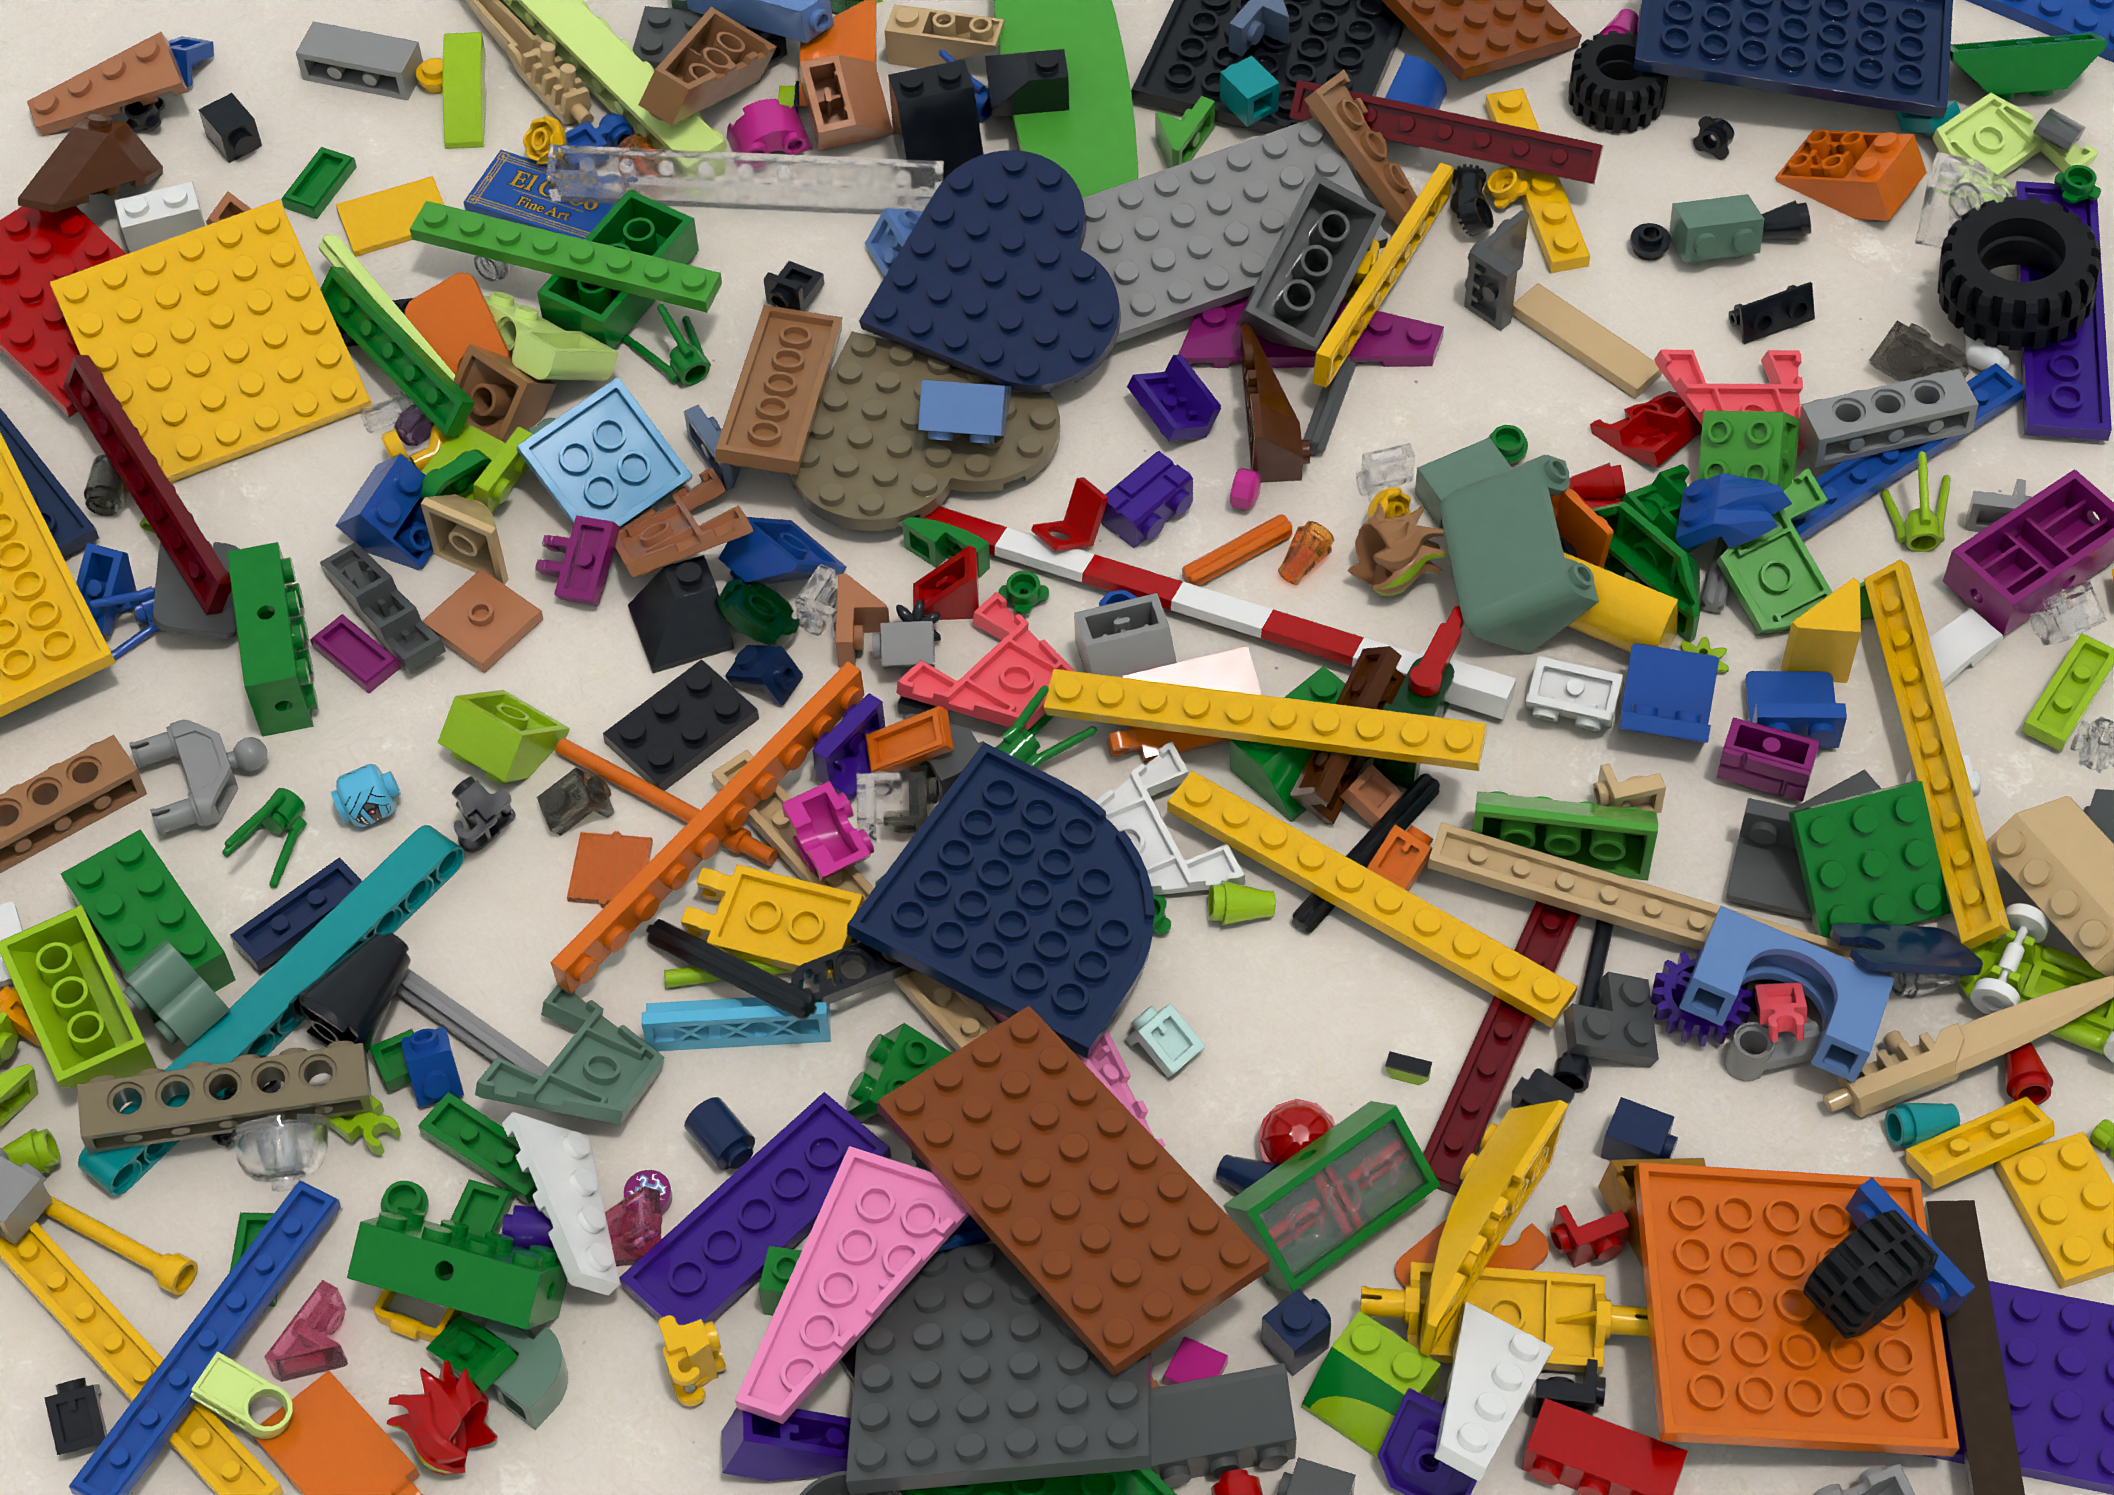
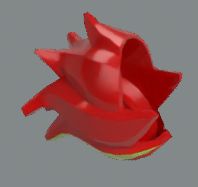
(444, 1420)

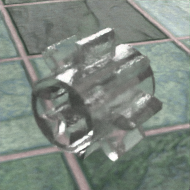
(2095, 744)

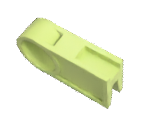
(232, 1388)

